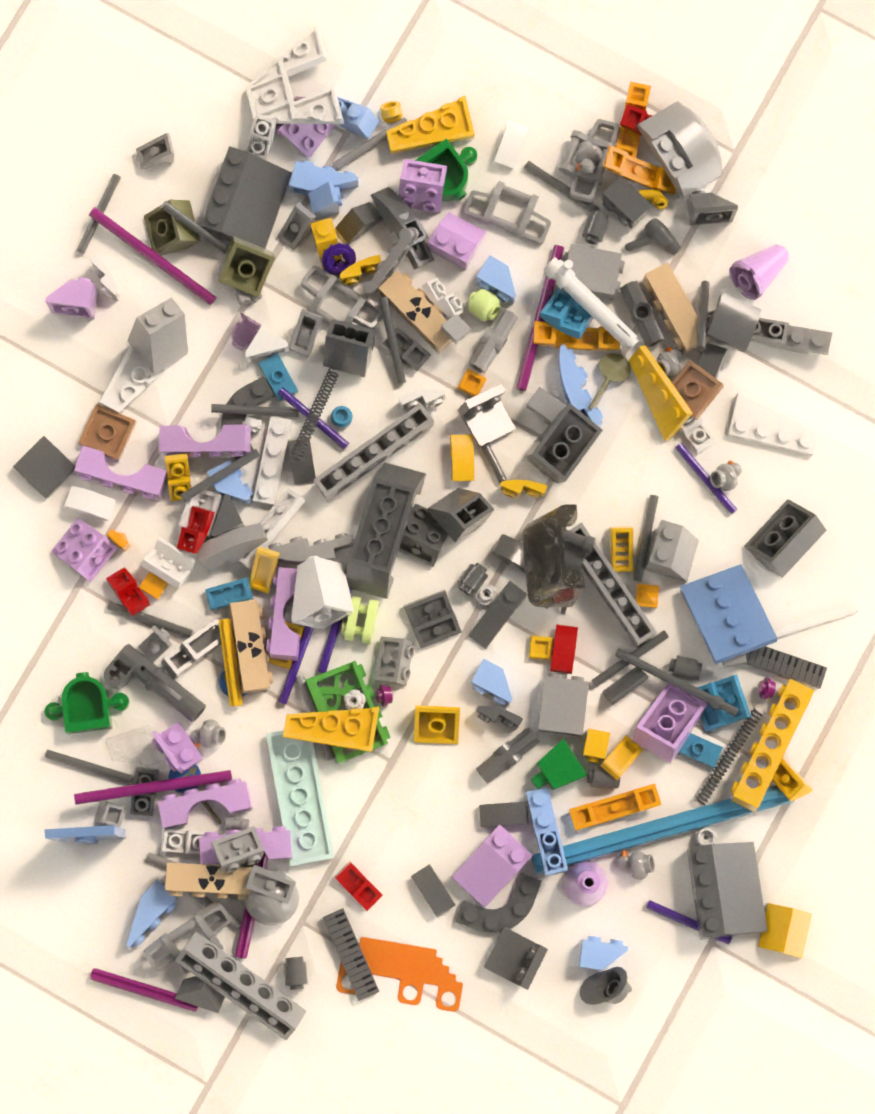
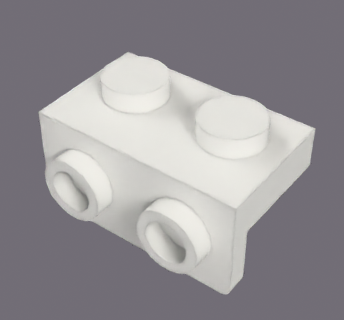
(205, 499)
(169, 563)

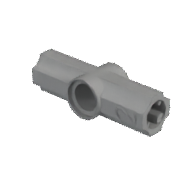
(493, 340)

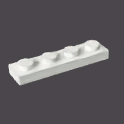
(272, 460)
(276, 521)

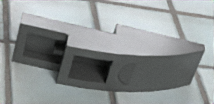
(398, 216)

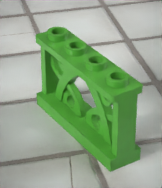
(322, 694)

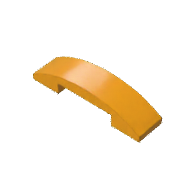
(638, 97)
(637, 171)
(592, 339)
(615, 807)

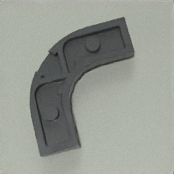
(249, 395)
(507, 916)

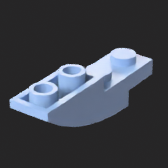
(572, 381)
(546, 831)

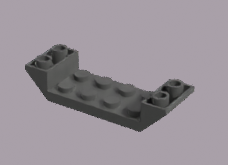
(382, 529)

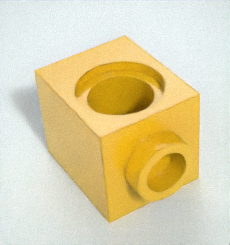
(595, 745)

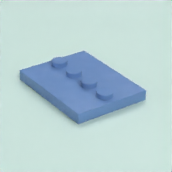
(728, 614)
(85, 835)

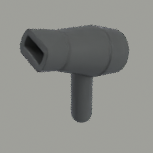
(658, 234)

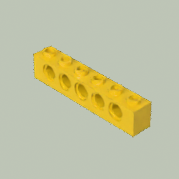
(752, 797)

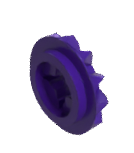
(337, 267)

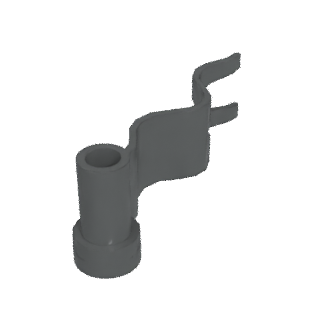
(574, 551)

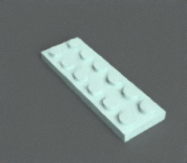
(300, 798)

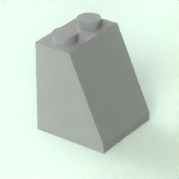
(160, 336)
(672, 551)

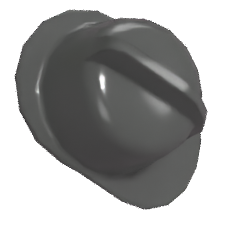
(606, 986)

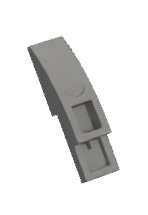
(792, 338)
(299, 550)

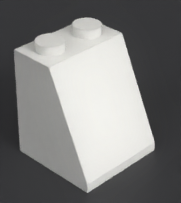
(320, 593)

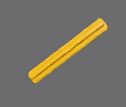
(230, 662)

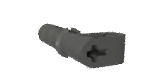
(136, 663)

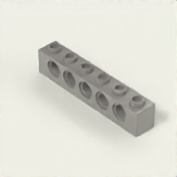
(373, 452)
(615, 593)
(241, 985)

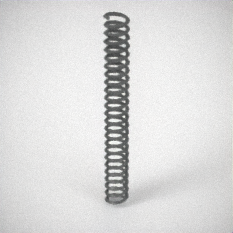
(314, 415)
(727, 756)

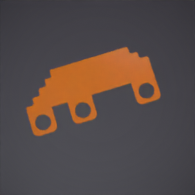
(410, 964)

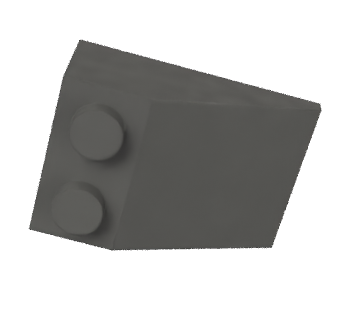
(563, 444)

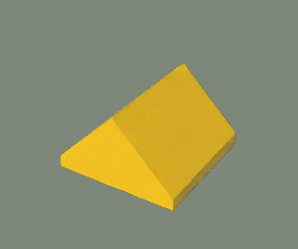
(436, 724)
(786, 930)

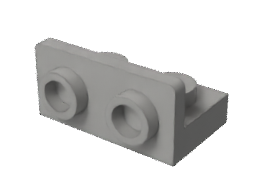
(394, 660)
(238, 850)

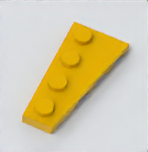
(433, 127)
(661, 395)
(341, 728)

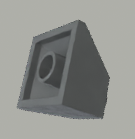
(709, 208)

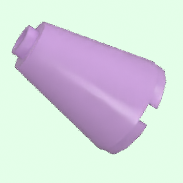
(758, 270)
(575, 885)

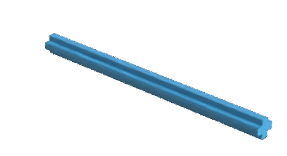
(660, 829)

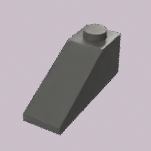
(498, 614)

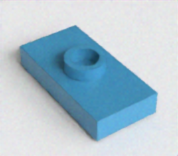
(277, 375)
(227, 593)
(701, 750)

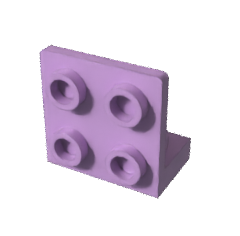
(304, 136)
(422, 185)
(84, 549)
(178, 747)

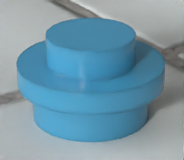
(341, 416)

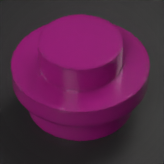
(766, 688)
(384, 695)

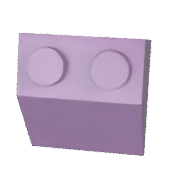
(456, 240)
(74, 298)

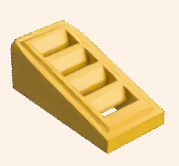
(613, 549)

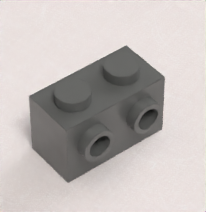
(625, 202)

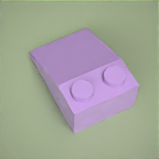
(669, 722)
(492, 866)

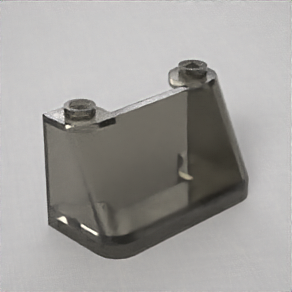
(546, 576)

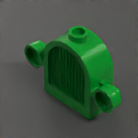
(457, 172)
(86, 705)

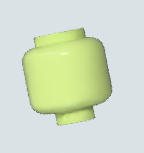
(484, 305)

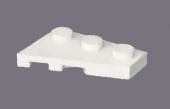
(128, 382)

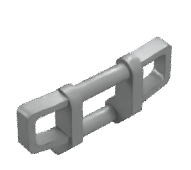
(594, 178)
(518, 229)
(332, 282)
(198, 919)

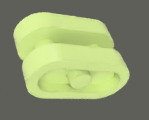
(350, 627)

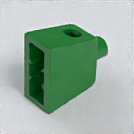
(558, 768)

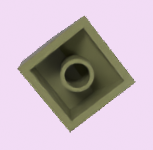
(168, 233)
(246, 266)

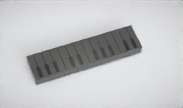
(787, 666)
(351, 954)

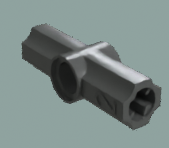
(636, 301)
(507, 755)

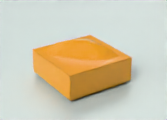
(119, 539)
(647, 595)

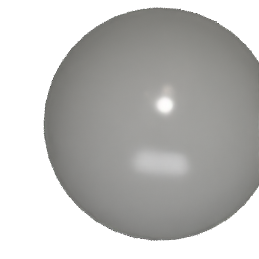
(270, 910)

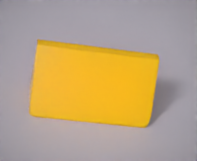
(790, 781)

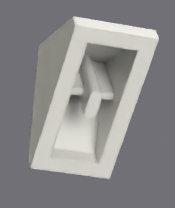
(265, 345)

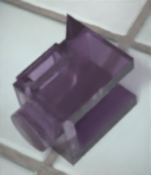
(244, 332)

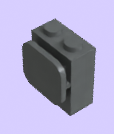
(348, 347)

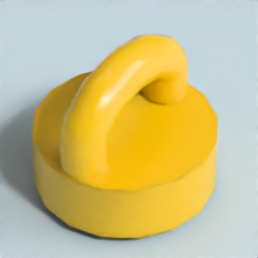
(389, 110)

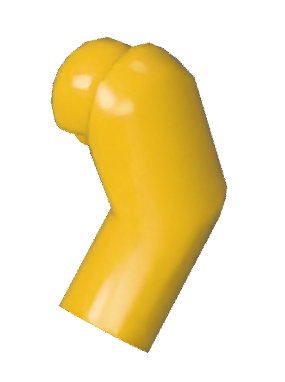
(655, 198)

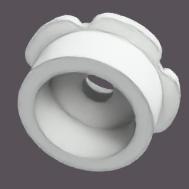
(253, 422)
(486, 600)
(360, 700)
(700, 833)

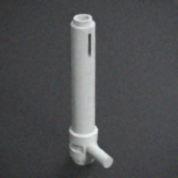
(566, 280)

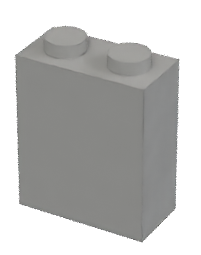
(597, 269)
(563, 705)

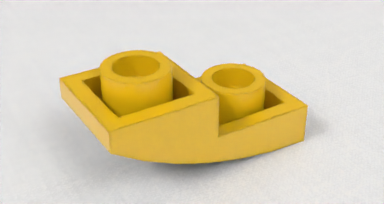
(353, 273)
(462, 457)
(178, 475)
(514, 488)

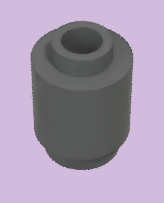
(595, 227)
(472, 579)
(685, 668)
(601, 779)
(295, 973)

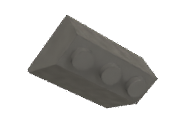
(785, 537)

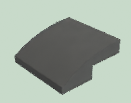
(733, 322)
(44, 466)
(432, 619)

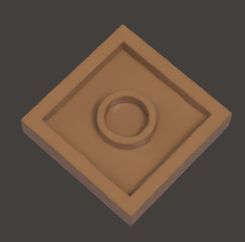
(696, 387)
(107, 432)

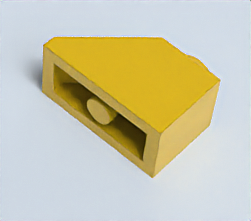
(324, 235)

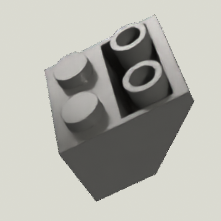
(461, 512)

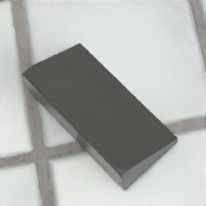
(625, 685)

